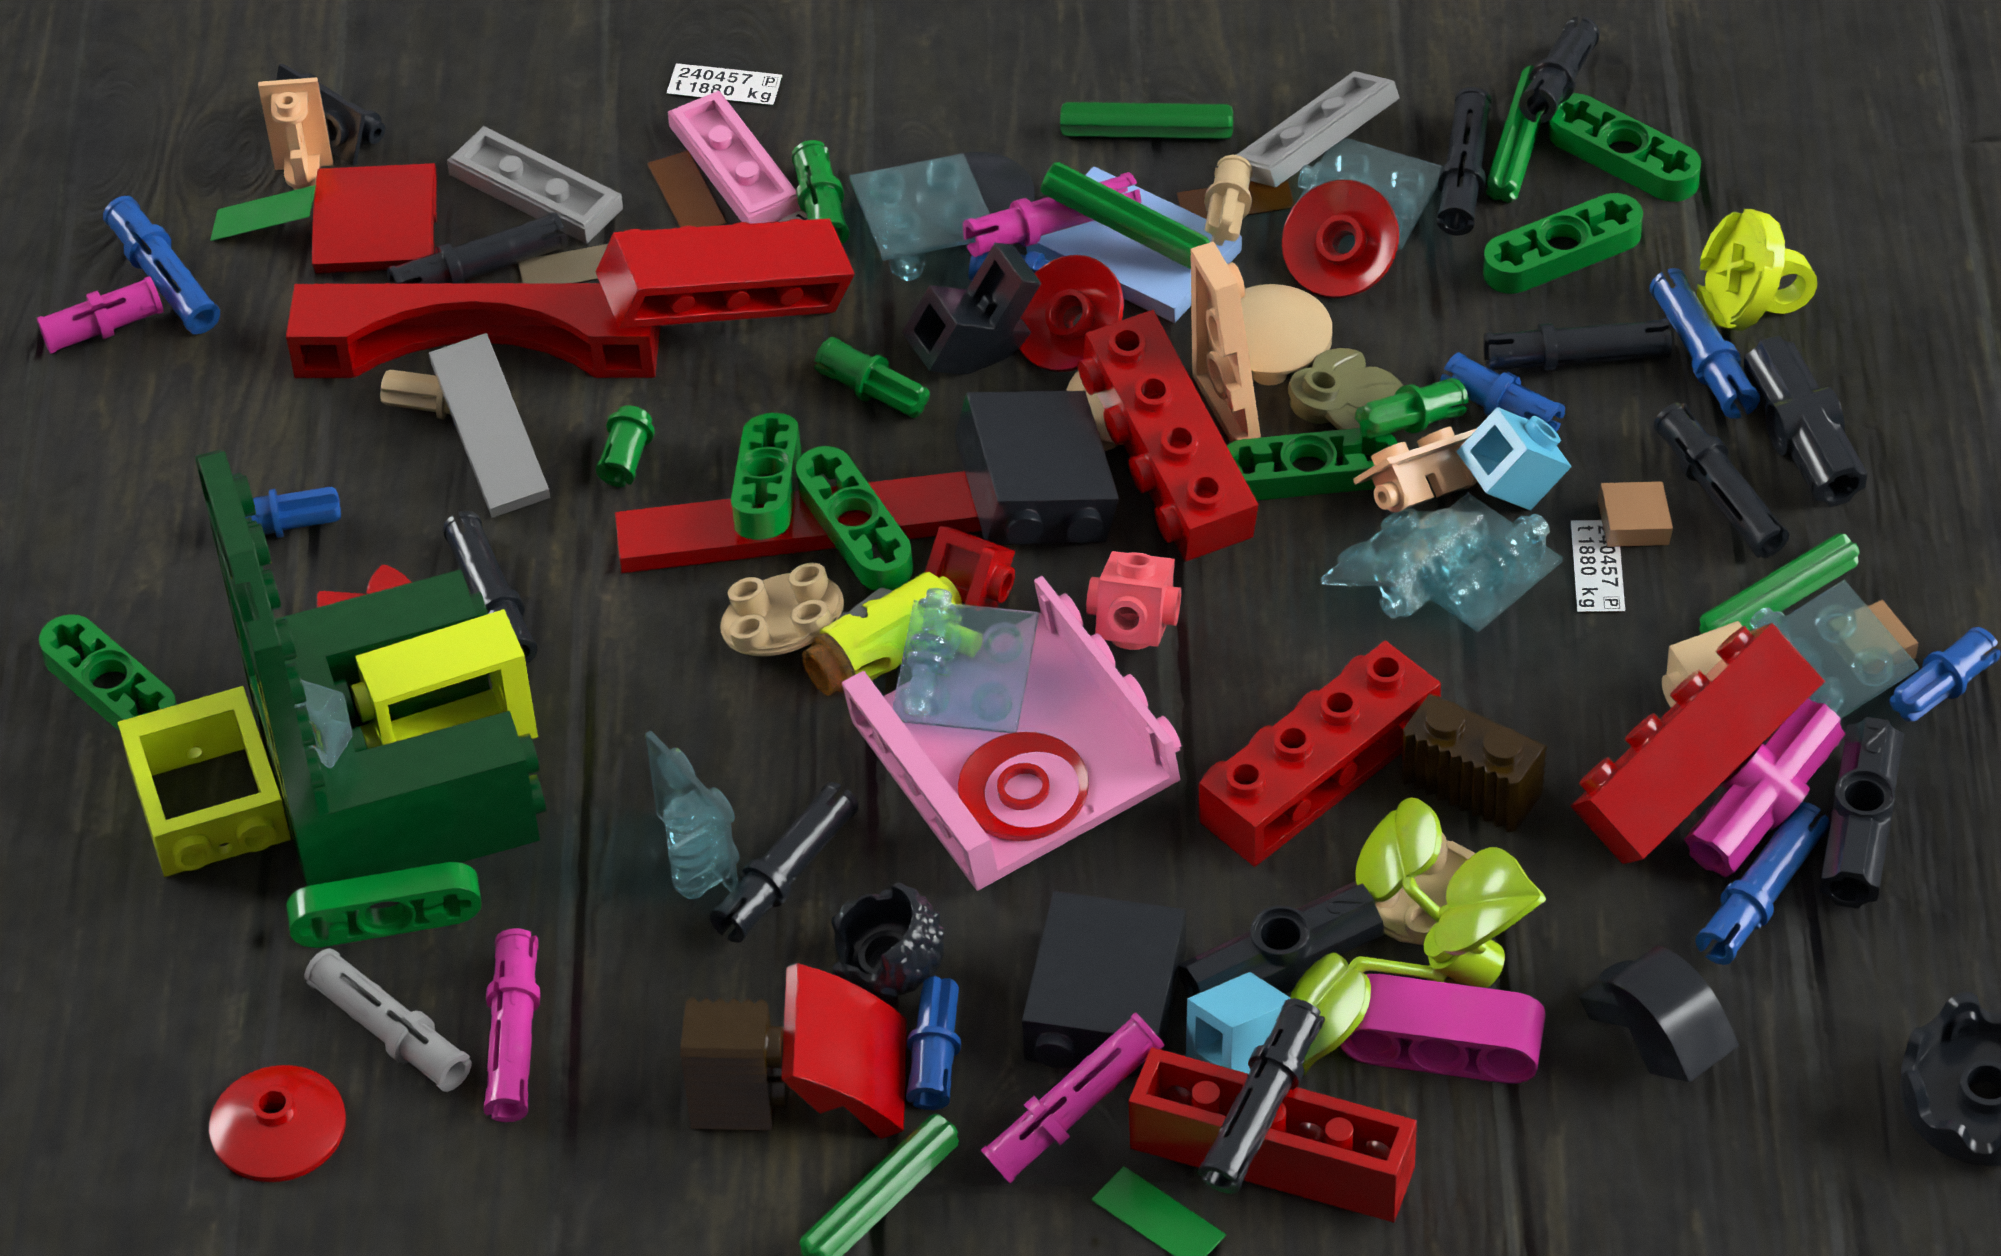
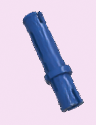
(131, 226)
(1714, 360)
(1750, 901)

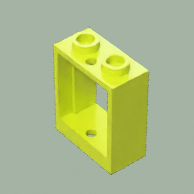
(437, 662)
(192, 735)

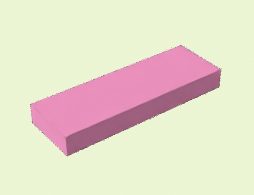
(733, 160)

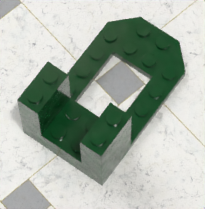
(384, 806)

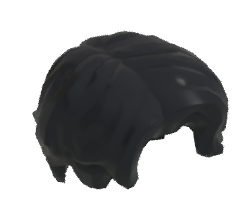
(888, 941)

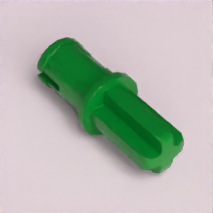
(870, 377)
(1412, 408)

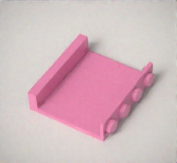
(1067, 695)

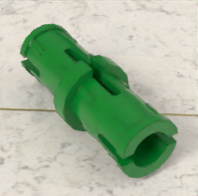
(818, 189)

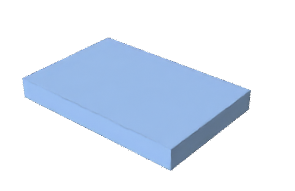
(1143, 273)

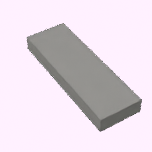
(1318, 127)
(534, 183)
(489, 425)

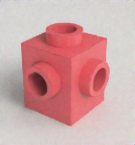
(1134, 599)

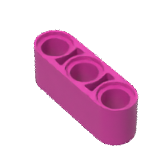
(1449, 1030)

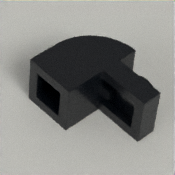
(975, 326)
(1667, 1012)

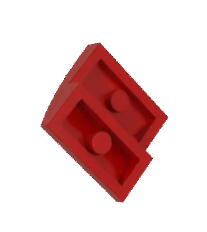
(373, 217)
(844, 1049)

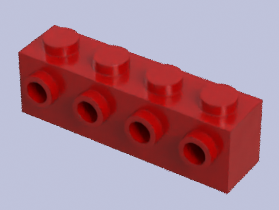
(724, 272)
(1168, 436)
(1696, 742)
(1314, 754)
(1312, 1150)

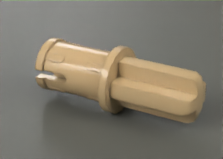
(1228, 199)
(413, 392)

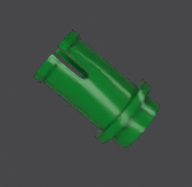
(628, 434)

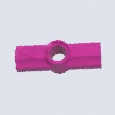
(1764, 788)

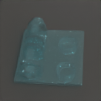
(1400, 178)
(918, 209)
(1410, 557)
(1502, 570)
(1843, 646)
(964, 665)
(694, 822)

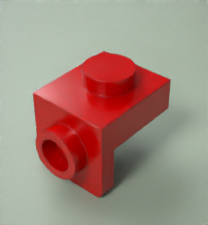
(974, 566)

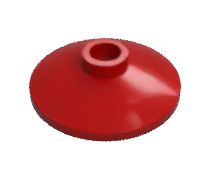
(1321, 222)
(1067, 289)
(995, 752)
(283, 1142)

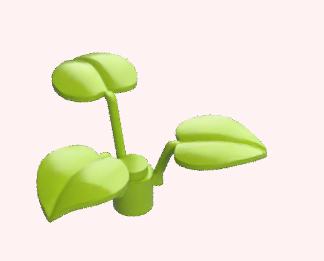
(1482, 902)

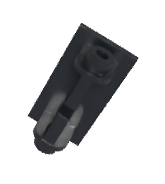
(346, 122)

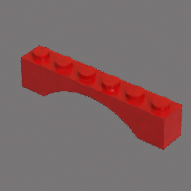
(359, 326)

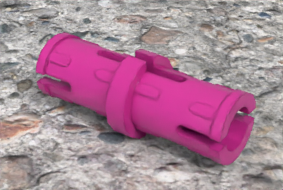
(100, 315)

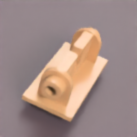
(296, 129)
(1403, 473)

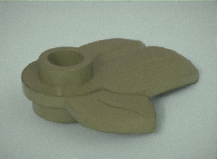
(1337, 388)

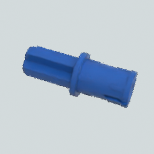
(296, 509)
(1945, 674)
(933, 1045)

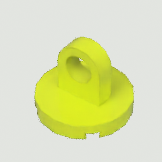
(1745, 269)

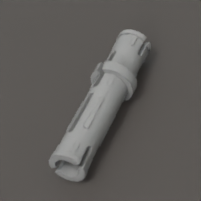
(405, 1033)

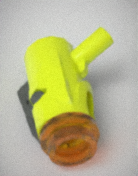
(868, 635)

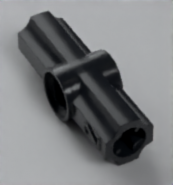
(1805, 421)
(1862, 813)
(1308, 933)

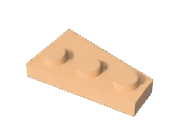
(1220, 343)

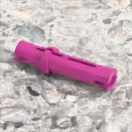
(1029, 220)
(512, 1001)
(1071, 1098)

